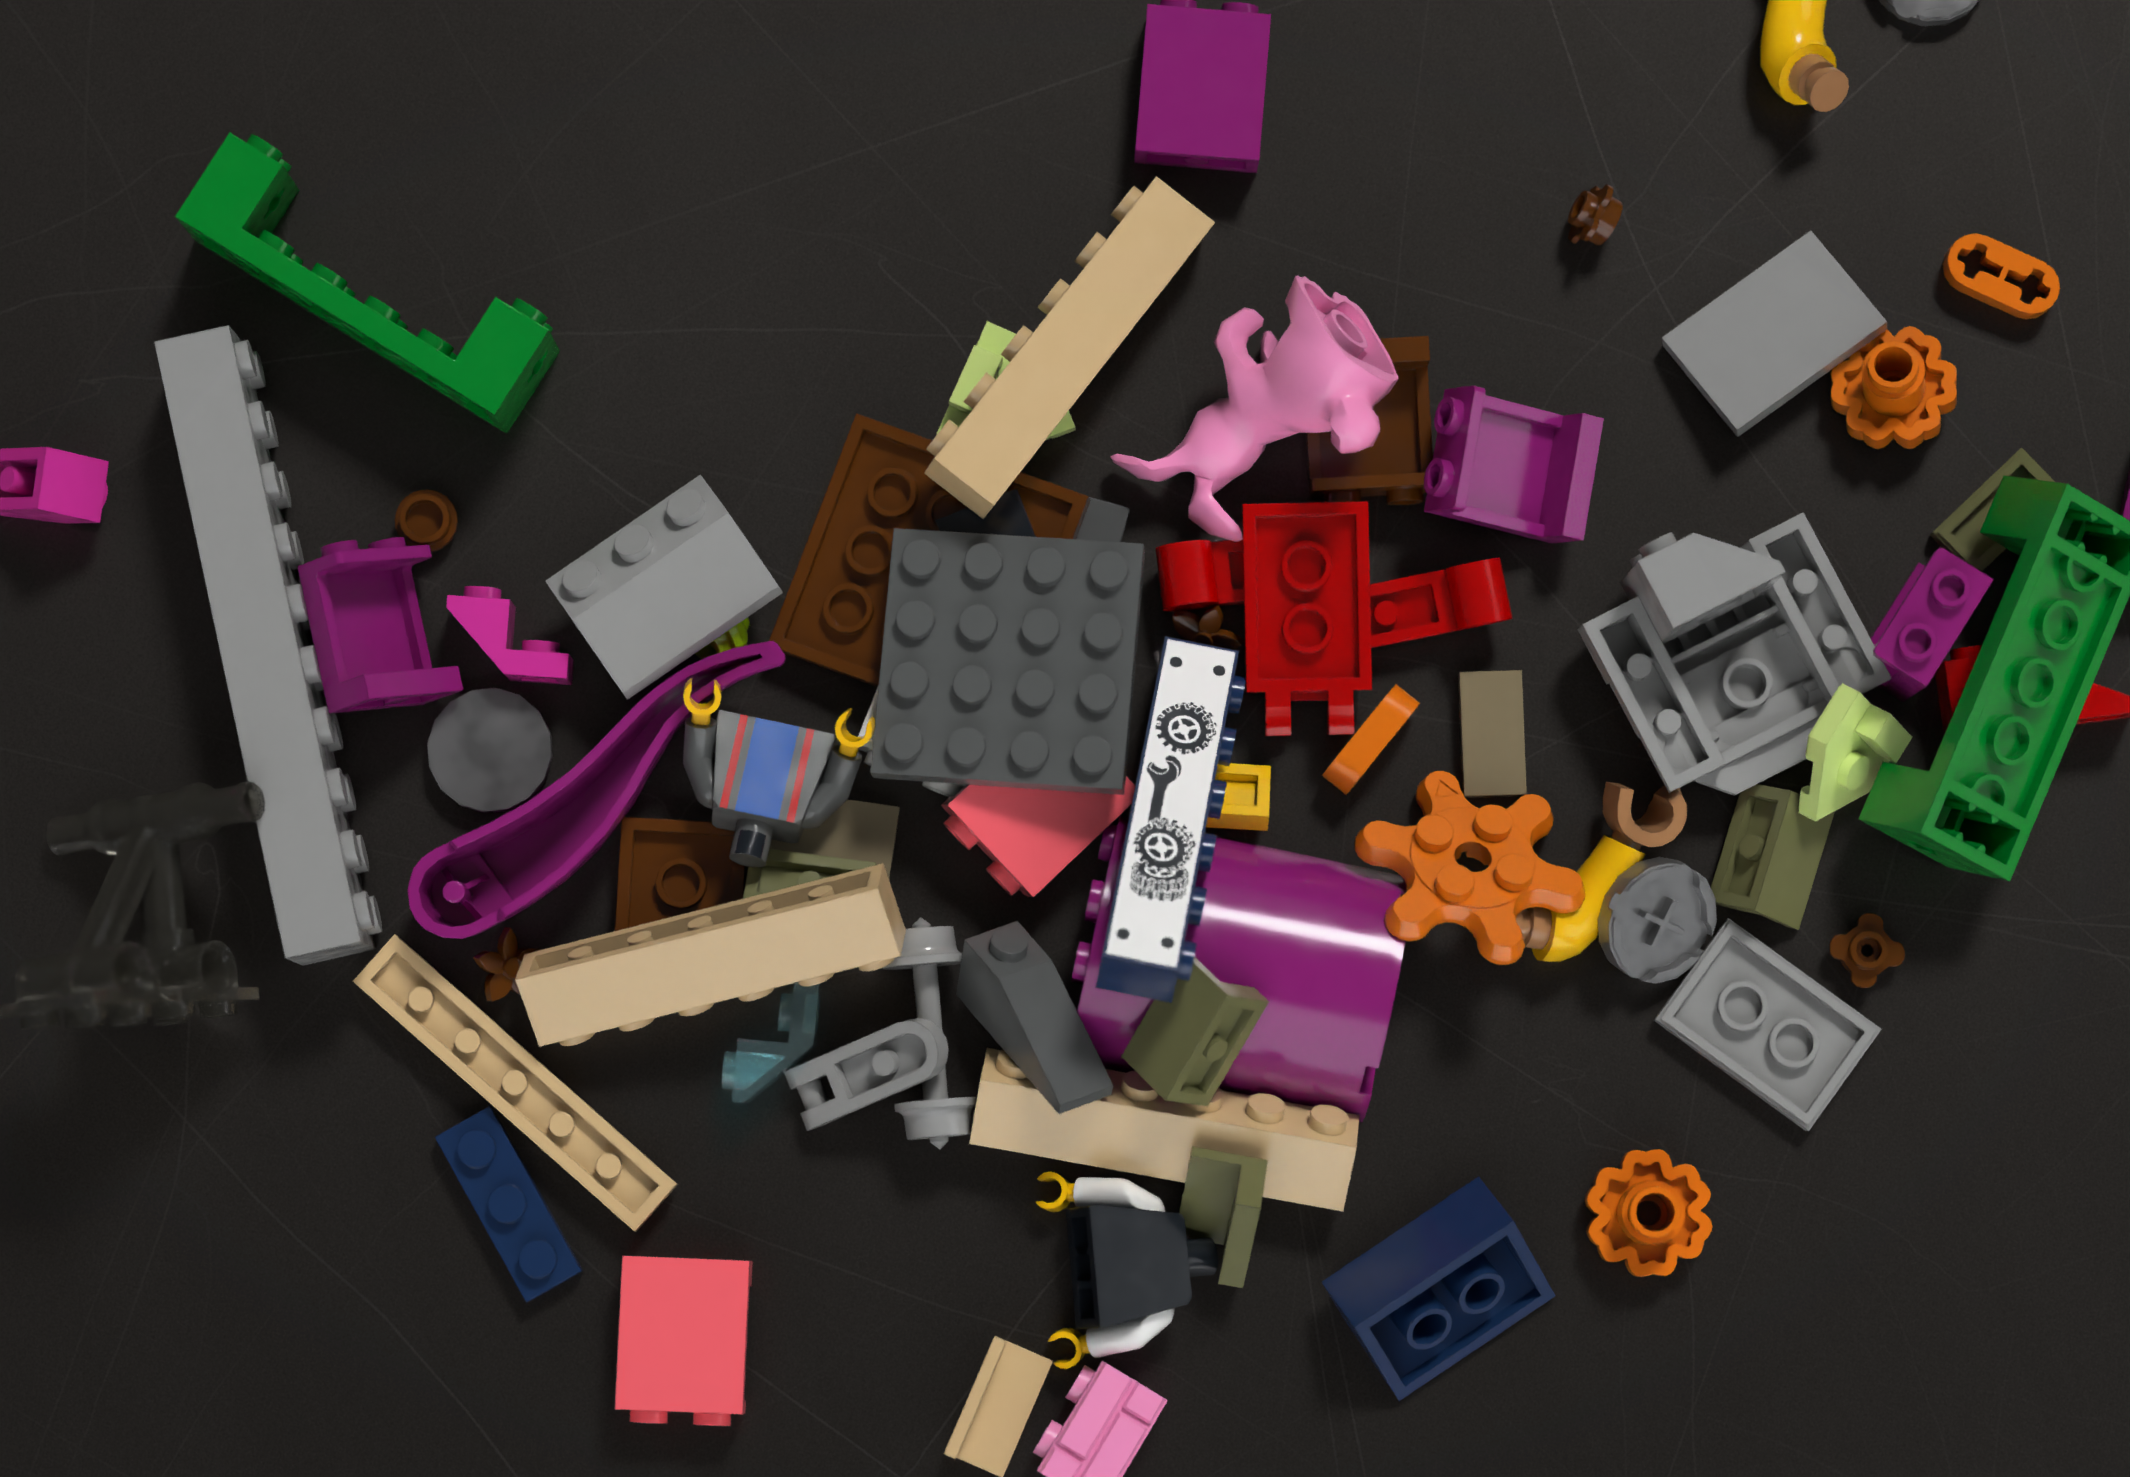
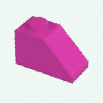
(52, 485)

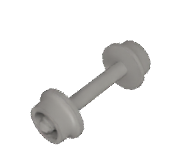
(936, 1114)

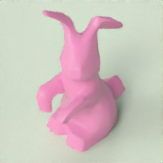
(1311, 381)

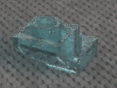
(761, 1062)

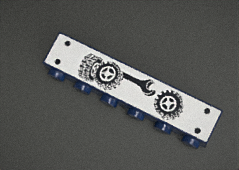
(1168, 821)

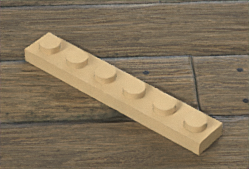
(515, 1083)

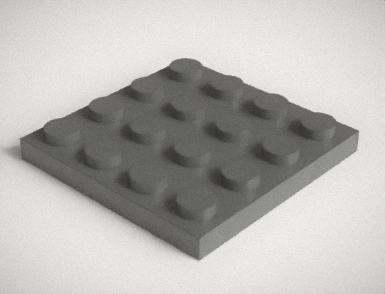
(1008, 661)

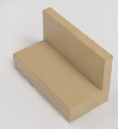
(998, 1406)

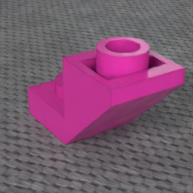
(492, 626)

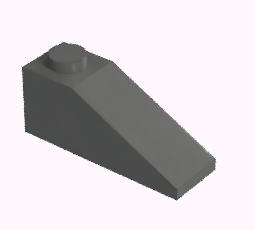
(1029, 1013)

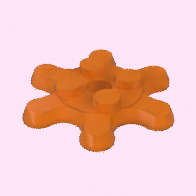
(1450, 892)

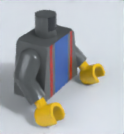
(766, 774)

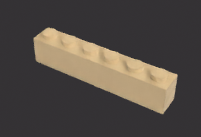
(1068, 347)
(711, 956)
(1143, 1134)

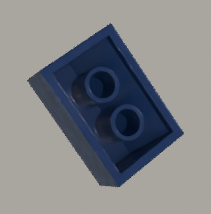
(1439, 1288)

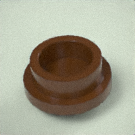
(426, 519)

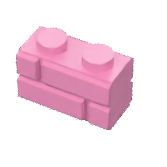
(1103, 1428)

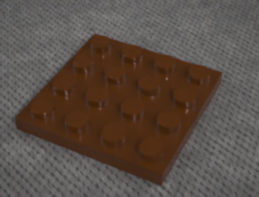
(842, 580)

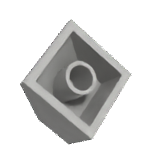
(1695, 581)

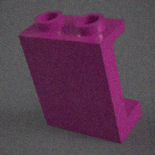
(1203, 86)
(1512, 466)
(1926, 621)
(371, 627)

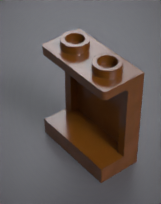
(1402, 449)

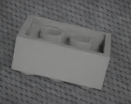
(664, 586)

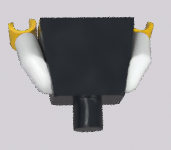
(1125, 1264)

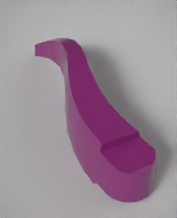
(545, 841)

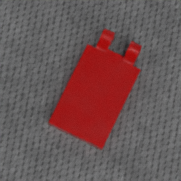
(1307, 608)

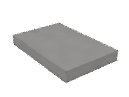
(1774, 333)
(1767, 1024)

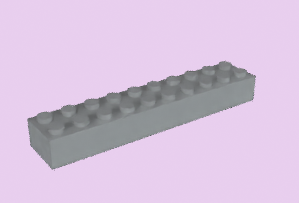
(266, 644)

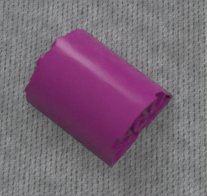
(1298, 934)

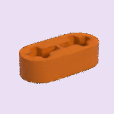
(2008, 263)
(1371, 739)

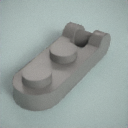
(869, 1070)

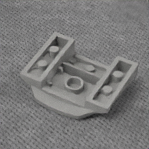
(1747, 686)

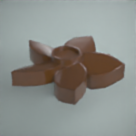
(1205, 629)
(502, 965)

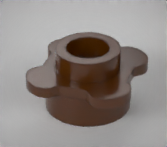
(1594, 215)
(1862, 968)

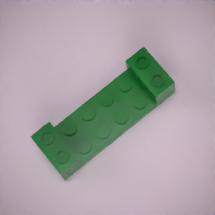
(239, 208)
(2024, 685)

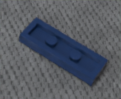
(509, 1204)

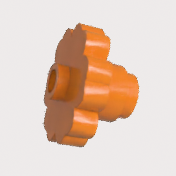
(1895, 389)
(1679, 1224)

